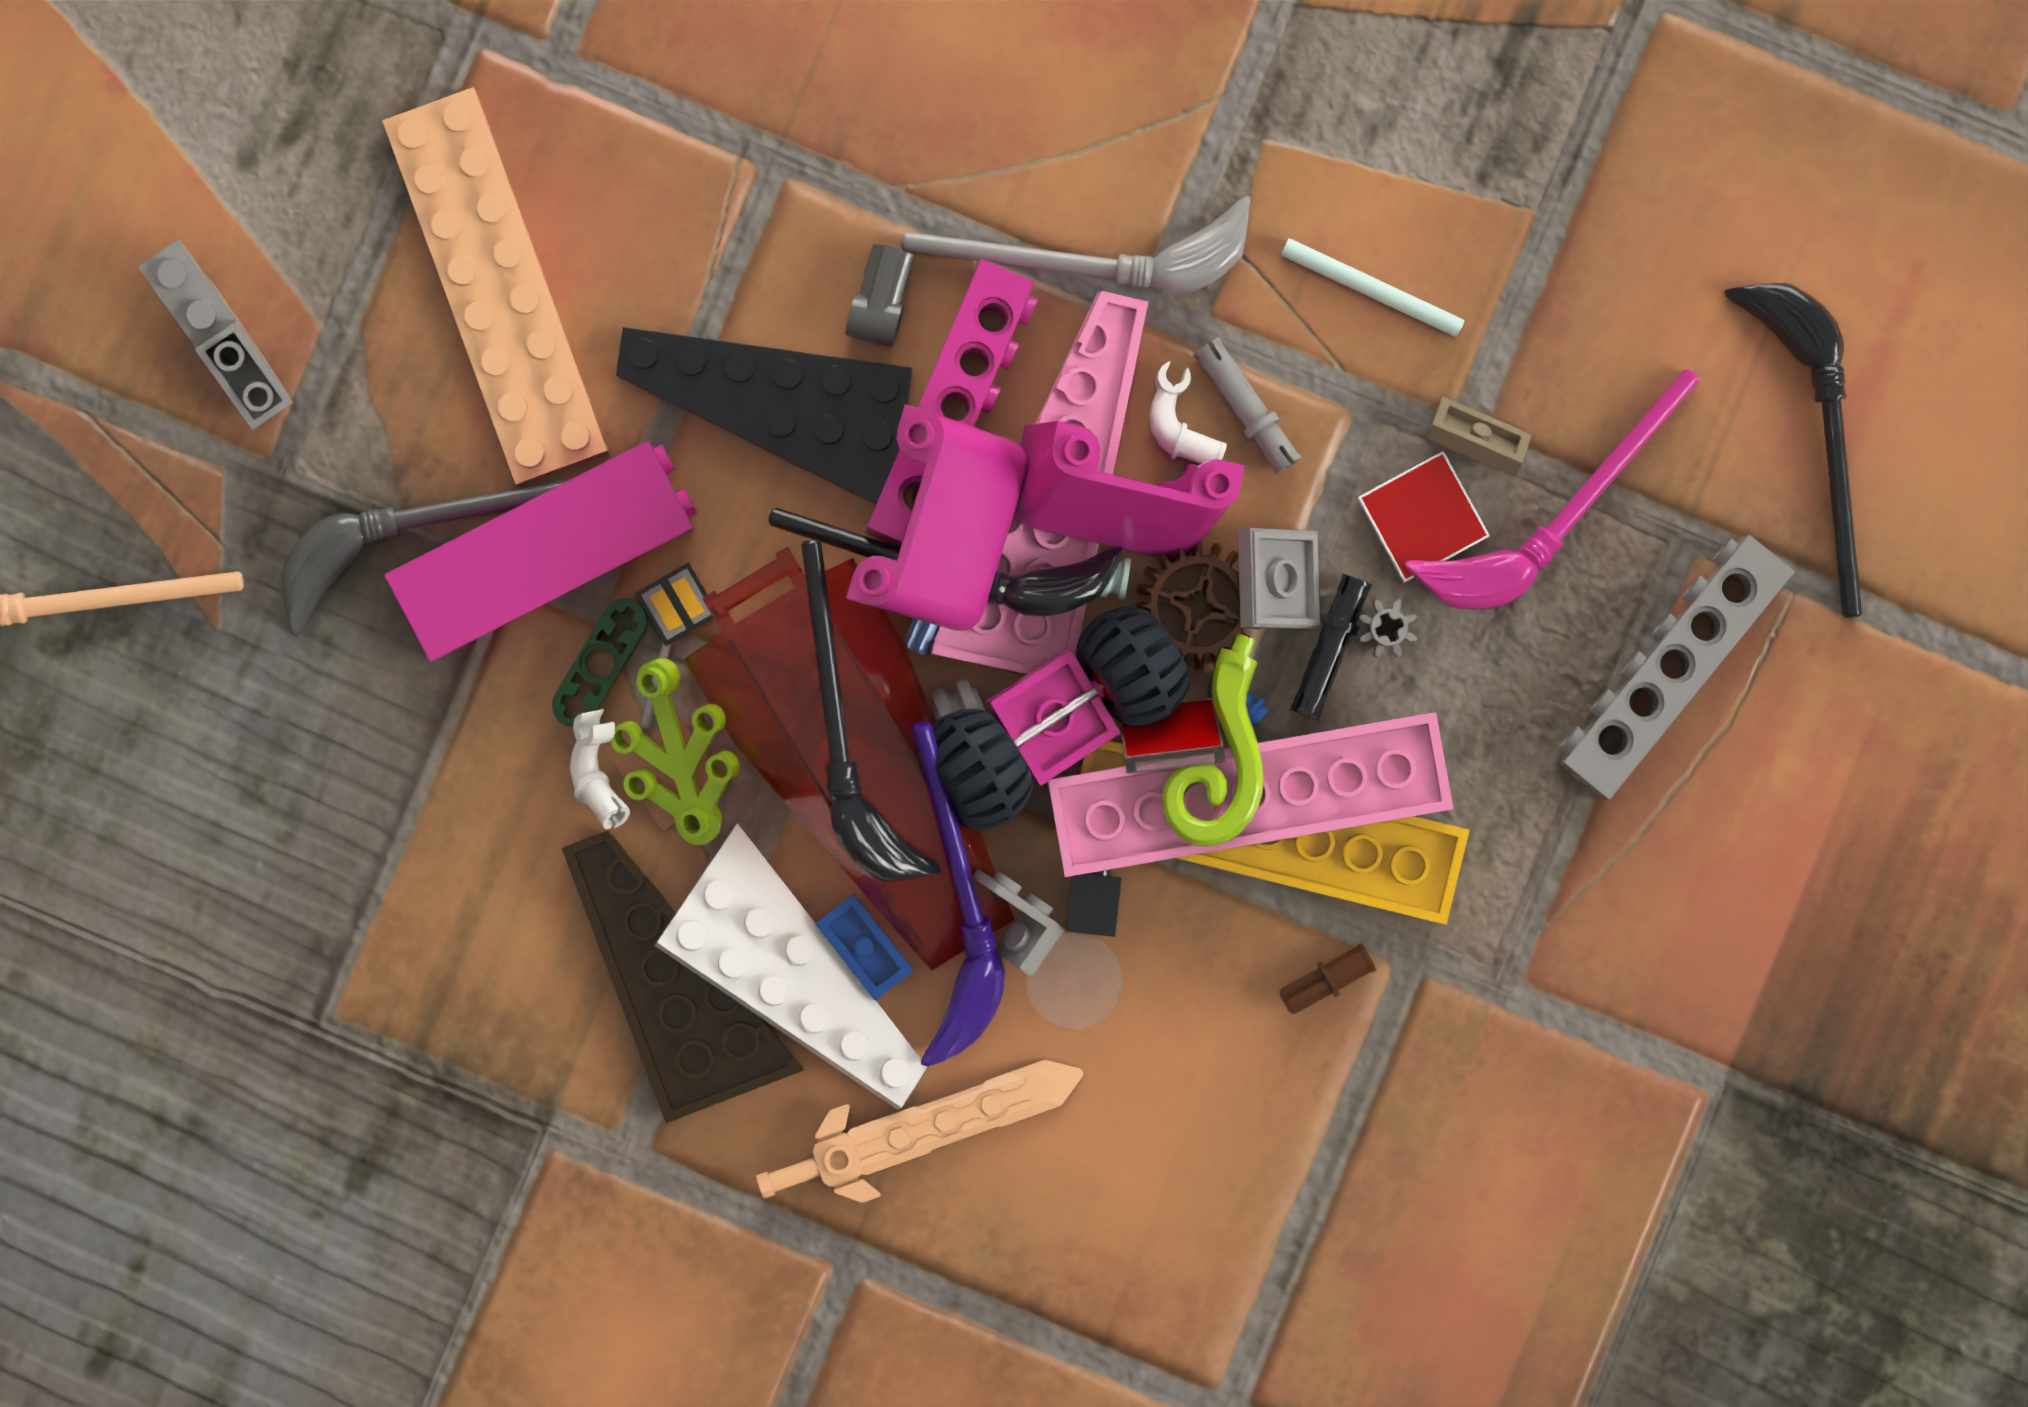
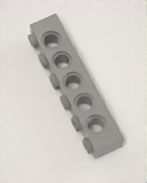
(1762, 579)

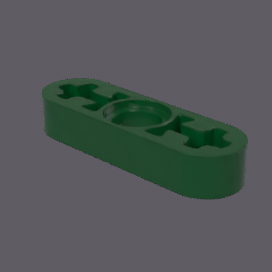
(608, 625)

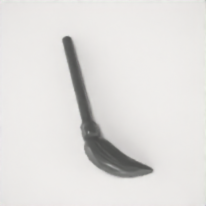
(339, 539)

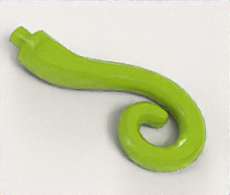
(1229, 692)

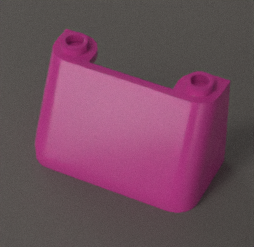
(1075, 500)
(954, 524)

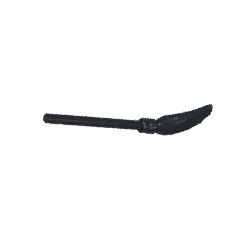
(1818, 343)
(1030, 593)
(855, 820)

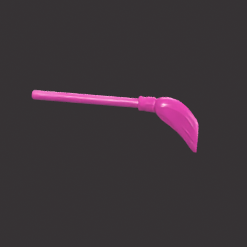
(1508, 574)

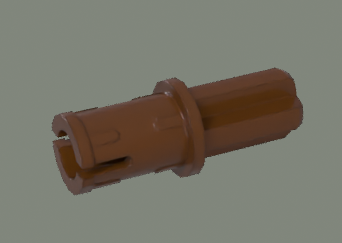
(1327, 979)

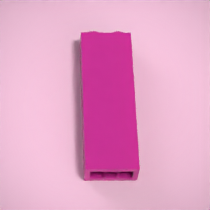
(542, 549)

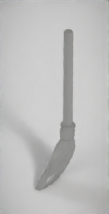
(1175, 270)

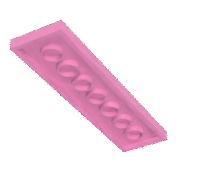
(1308, 789)

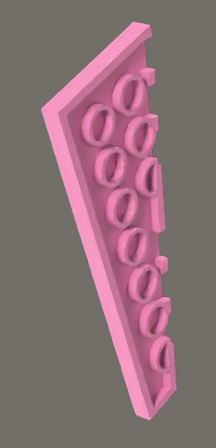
(1088, 393)

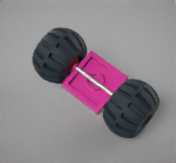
(1058, 715)

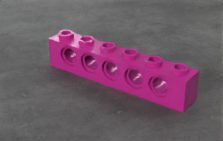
(989, 290)

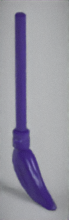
(982, 974)

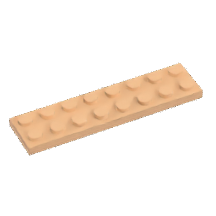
(495, 286)

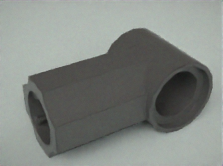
(878, 307)

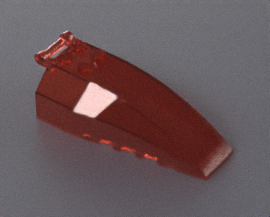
(773, 708)

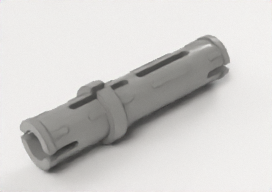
(1247, 406)

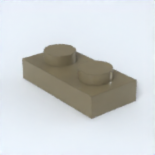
(1478, 436)

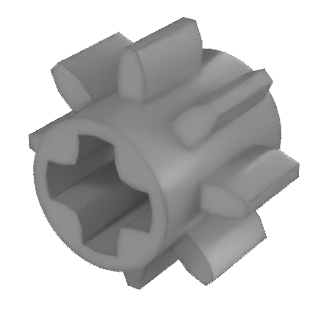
(1383, 641)

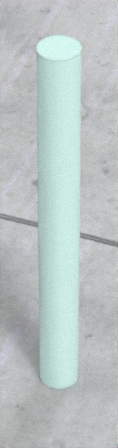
(1372, 287)

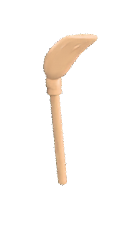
(17, 608)

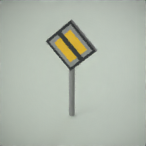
(675, 610)

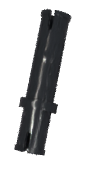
(1330, 647)

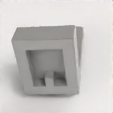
(1033, 932)

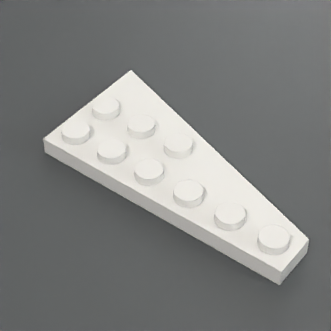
(769, 955)

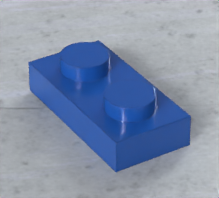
(864, 946)

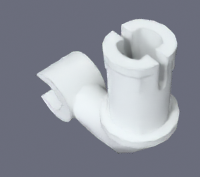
(1172, 434)
(588, 781)

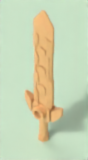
(920, 1129)

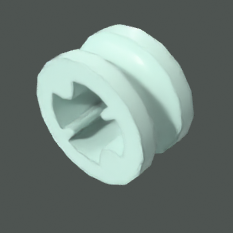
(1119, 581)

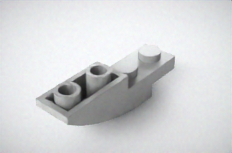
(216, 334)

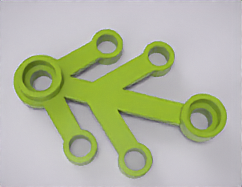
(677, 758)

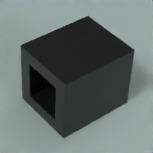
(1094, 903)

